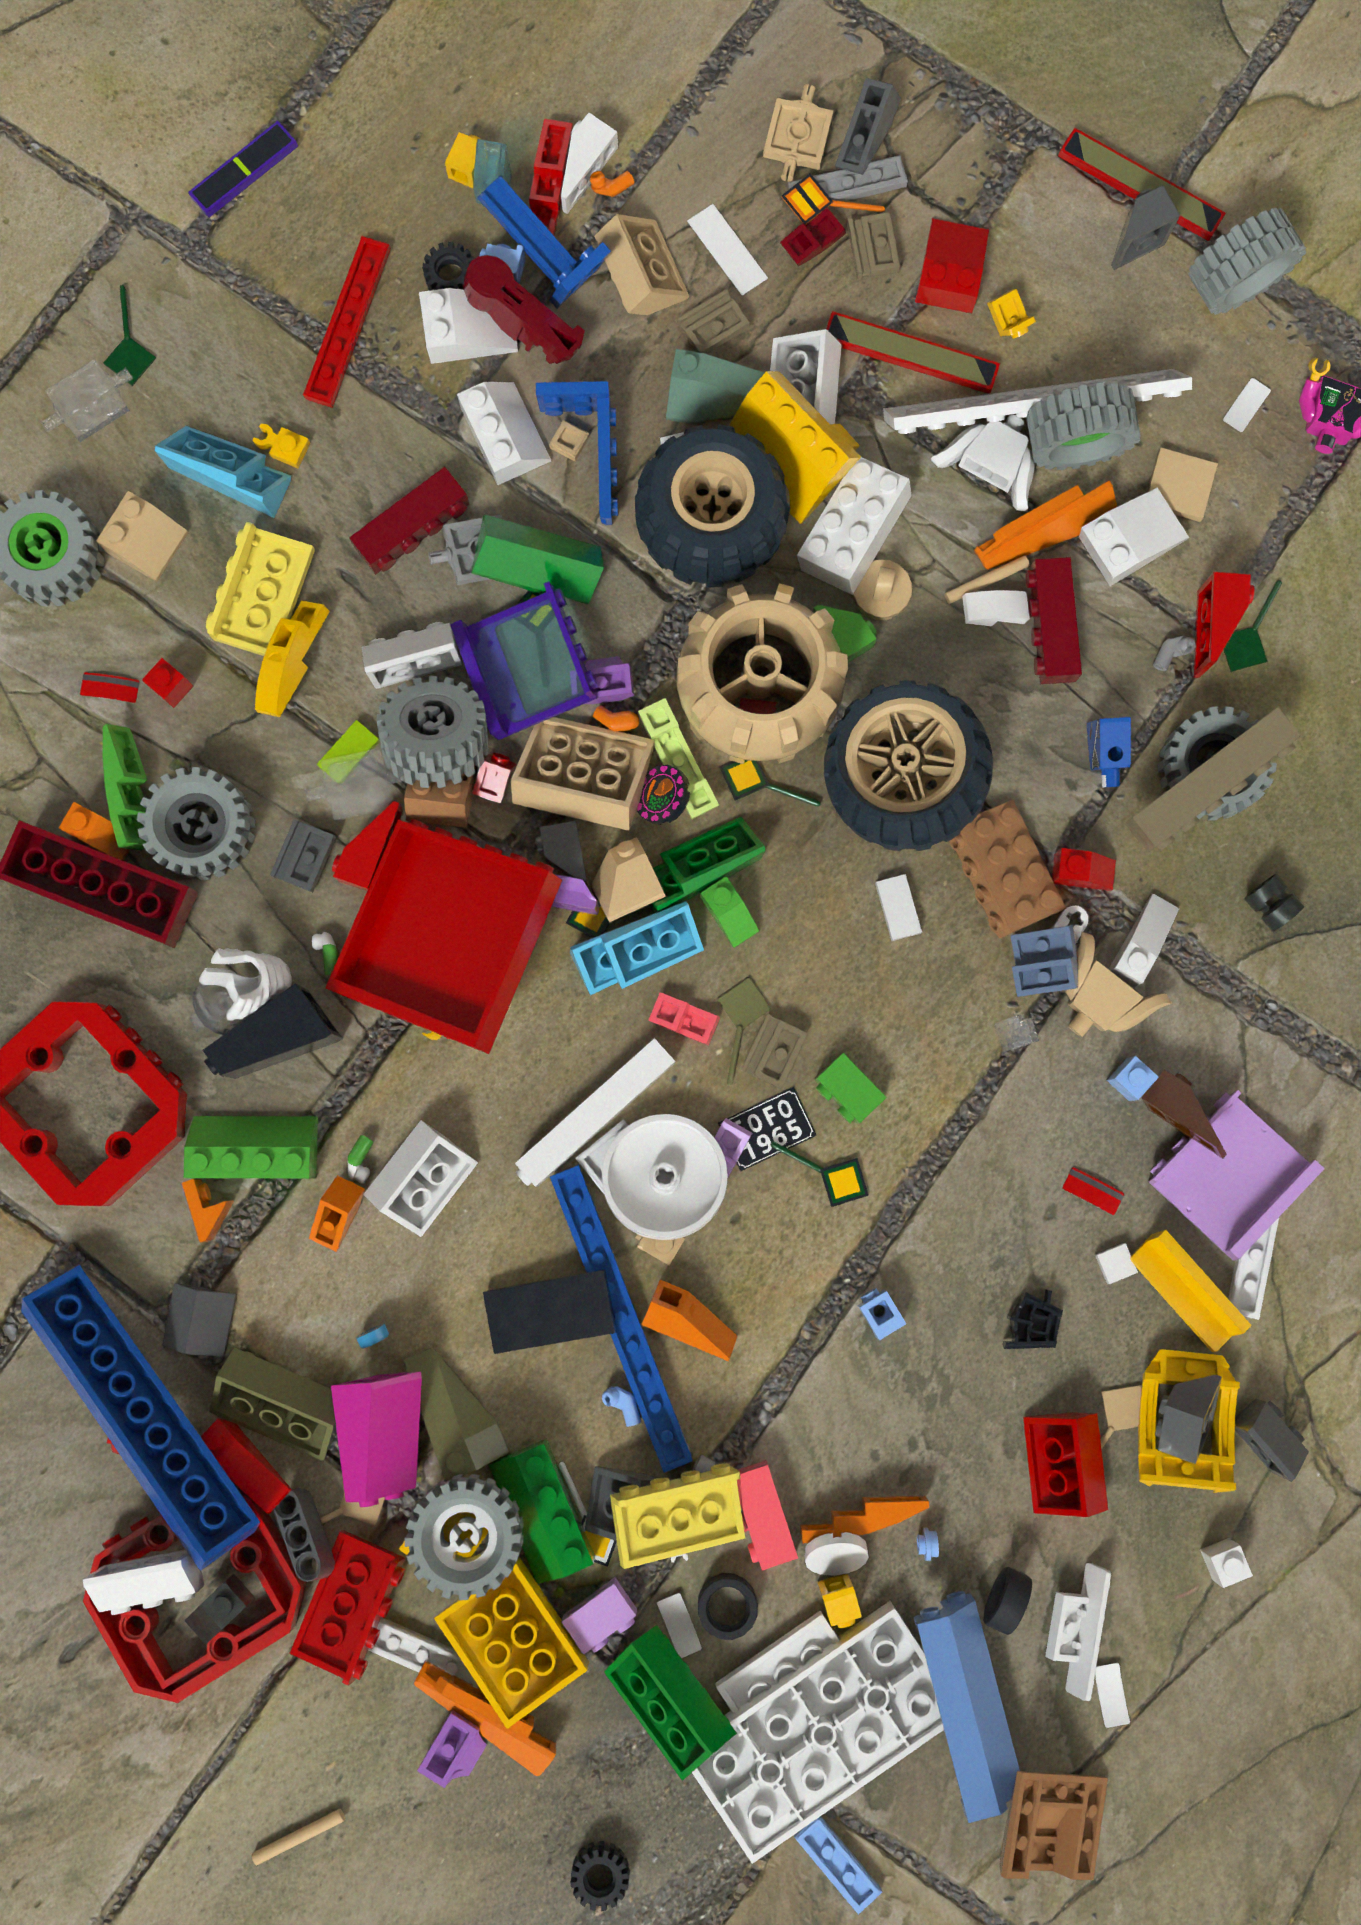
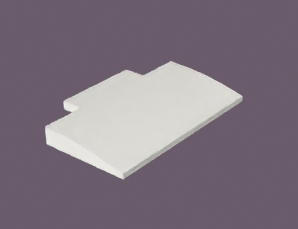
(817, 1724)

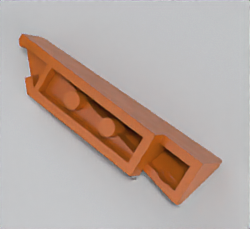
(1047, 525)
(517, 1741)

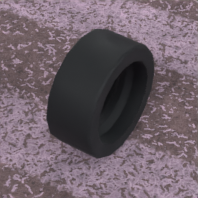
(1007, 1600)
(739, 1629)

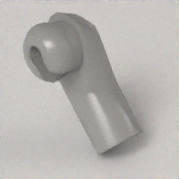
(1173, 648)

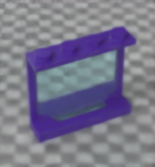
(526, 663)

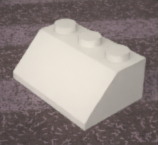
(811, 366)
(503, 429)
(410, 655)
(420, 1179)
(144, 1582)

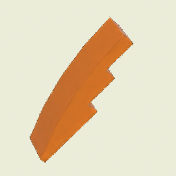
(876, 1515)

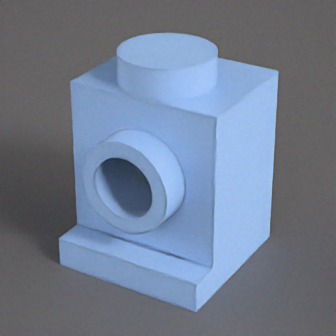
(513, 258)
(889, 1321)

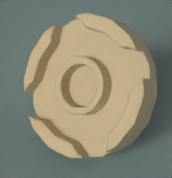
(883, 590)

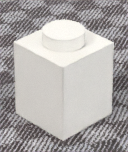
(1226, 1562)

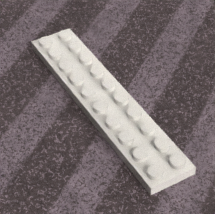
(1019, 402)

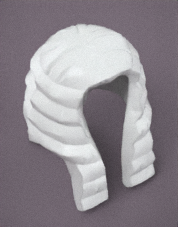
(247, 992)

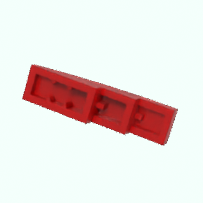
(550, 172)

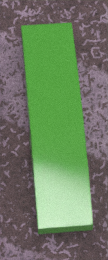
(122, 785)

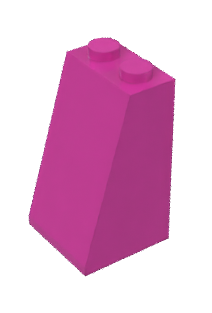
(378, 1435)

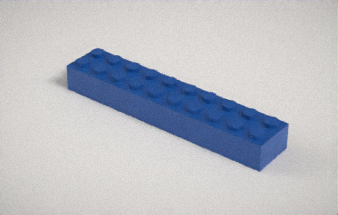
(140, 1417)

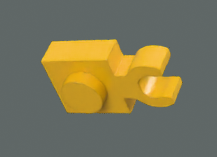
(284, 446)

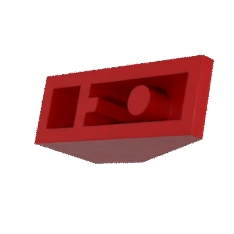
(363, 854)
(245, 1464)

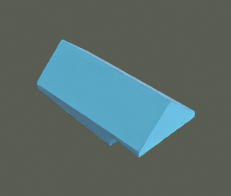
(225, 468)
(637, 949)

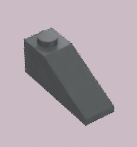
(868, 125)

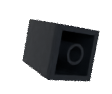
(273, 1034)

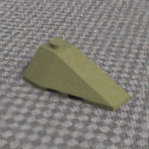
(456, 1422)

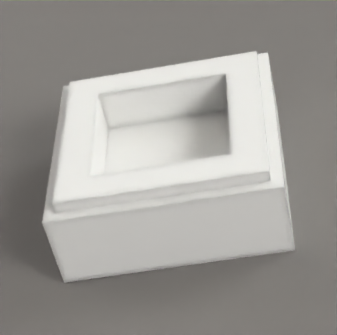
(1116, 1263)

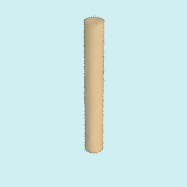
(987, 579)
(297, 1837)

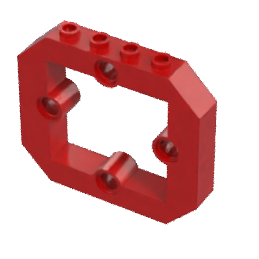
(148, 1145)
(139, 1652)

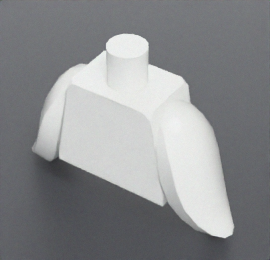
(996, 455)

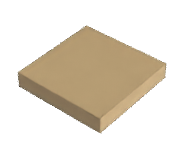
(1183, 482)

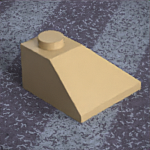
(626, 880)

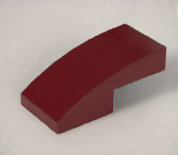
(813, 238)

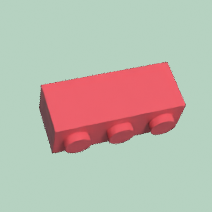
(764, 1517)

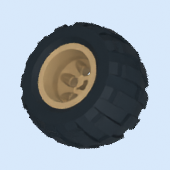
(692, 543)

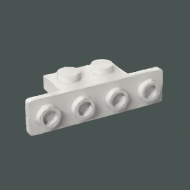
(1078, 1630)

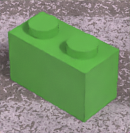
(849, 1089)

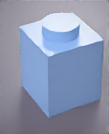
(1132, 1078)

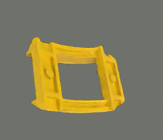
(1210, 1471)

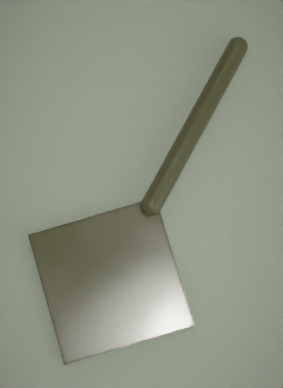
(743, 1006)

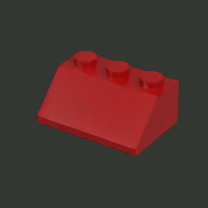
(1065, 1464)

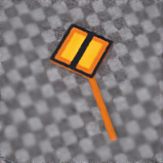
(809, 199)

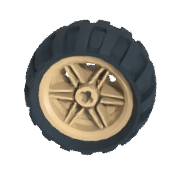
(924, 815)

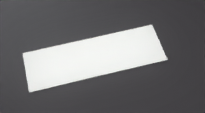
(727, 249)

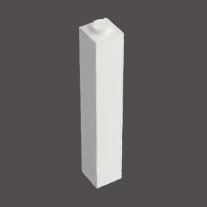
(594, 1114)

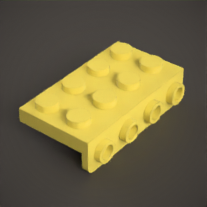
(258, 588)
(677, 1515)

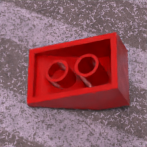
(952, 266)
(1218, 612)

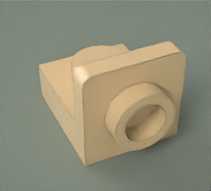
(661, 1249)

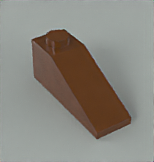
(1176, 1104)

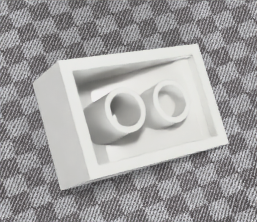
(459, 330)
(1132, 535)

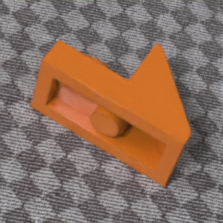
(206, 1218)

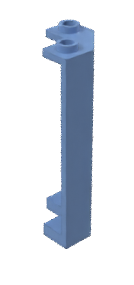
(969, 1705)

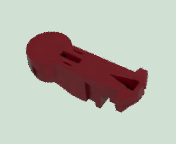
(492, 289)

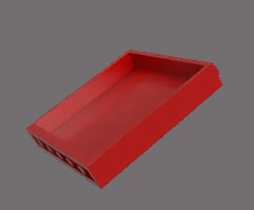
(445, 933)

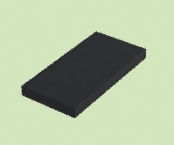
(549, 1311)

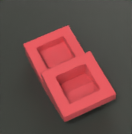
(684, 1019)

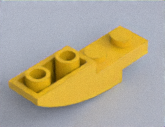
(282, 662)

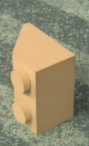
(141, 536)

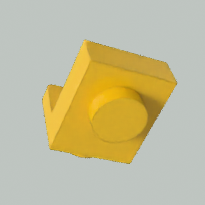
(1010, 314)

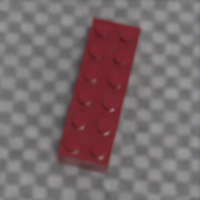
(96, 884)

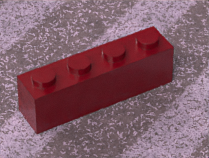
(410, 521)
(1054, 620)

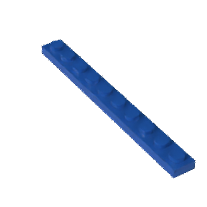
(630, 1337)

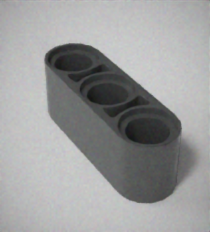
(316, 1543)

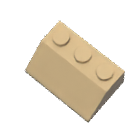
(641, 265)

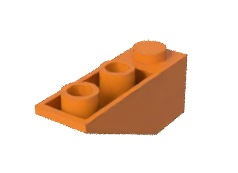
(686, 1319)

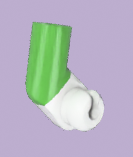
(330, 951)
(355, 1160)

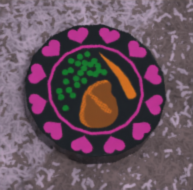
(663, 795)

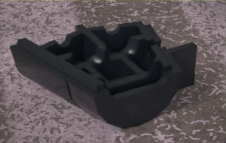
(1034, 1323)

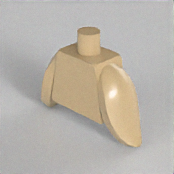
(1104, 998)

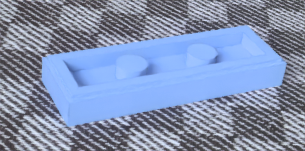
(838, 1864)

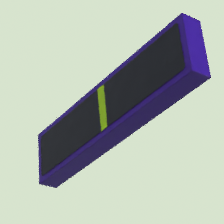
(243, 169)

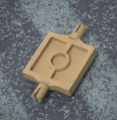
(798, 133)

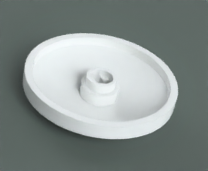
(664, 1177)

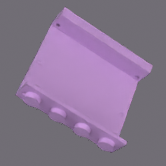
(1244, 1192)

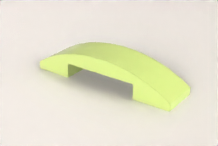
(674, 751)

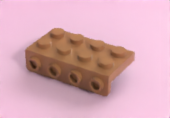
(1006, 870)

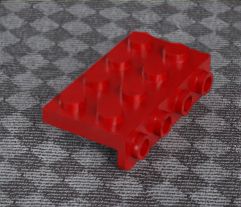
(349, 1607)

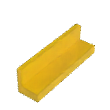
(1189, 1290)

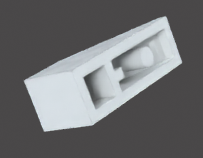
(589, 151)
(1144, 941)

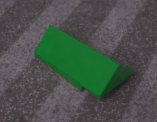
(534, 556)
(704, 861)

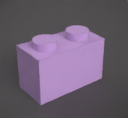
(600, 1616)

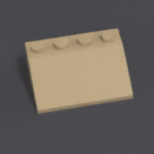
(582, 772)

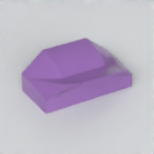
(613, 679)
(575, 896)
(453, 1750)

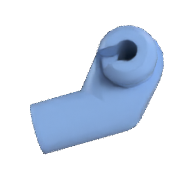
(624, 1401)

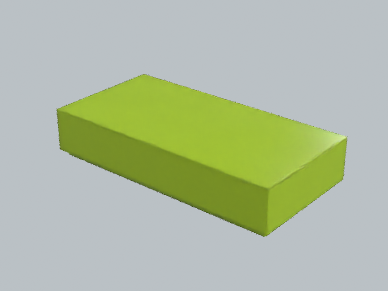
(353, 741)

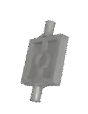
(460, 549)

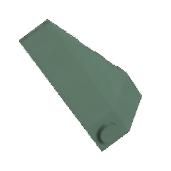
(707, 387)

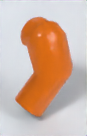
(608, 186)
(616, 721)

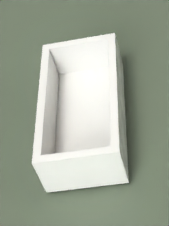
(854, 525)

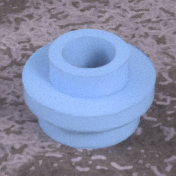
(928, 1544)

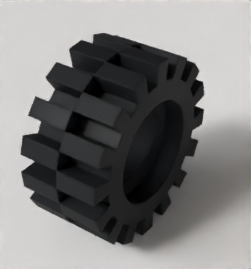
(444, 257)
(600, 1895)

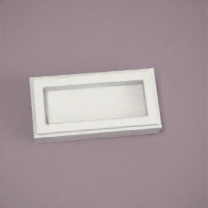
(898, 907)

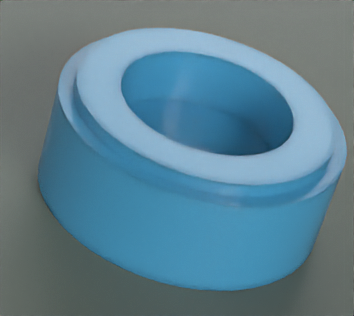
(372, 1336)

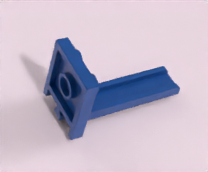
(540, 243)
(584, 399)

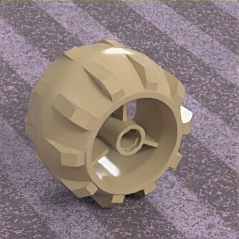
(761, 735)

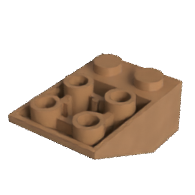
(440, 805)

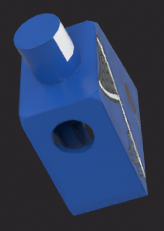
(1110, 736)

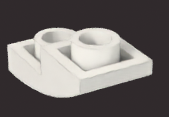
(997, 605)

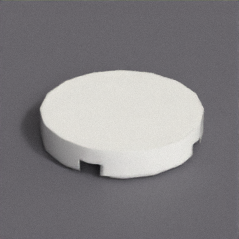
(836, 1555)

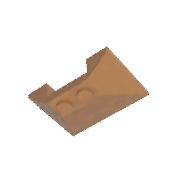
(1053, 1825)

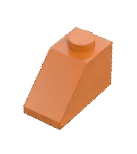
(92, 830)
(336, 1212)

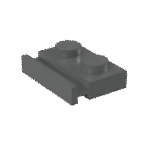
(303, 856)

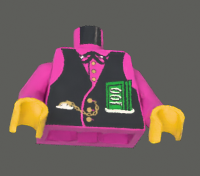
(1330, 409)

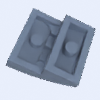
(1045, 961)

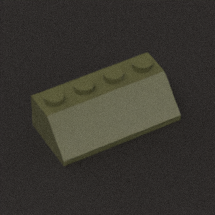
(275, 1403)

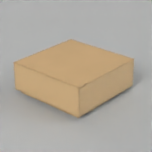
(569, 440)

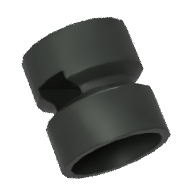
(1282, 910)

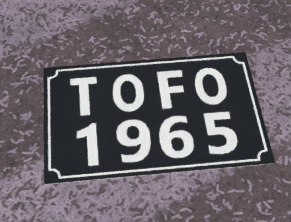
(776, 1120)

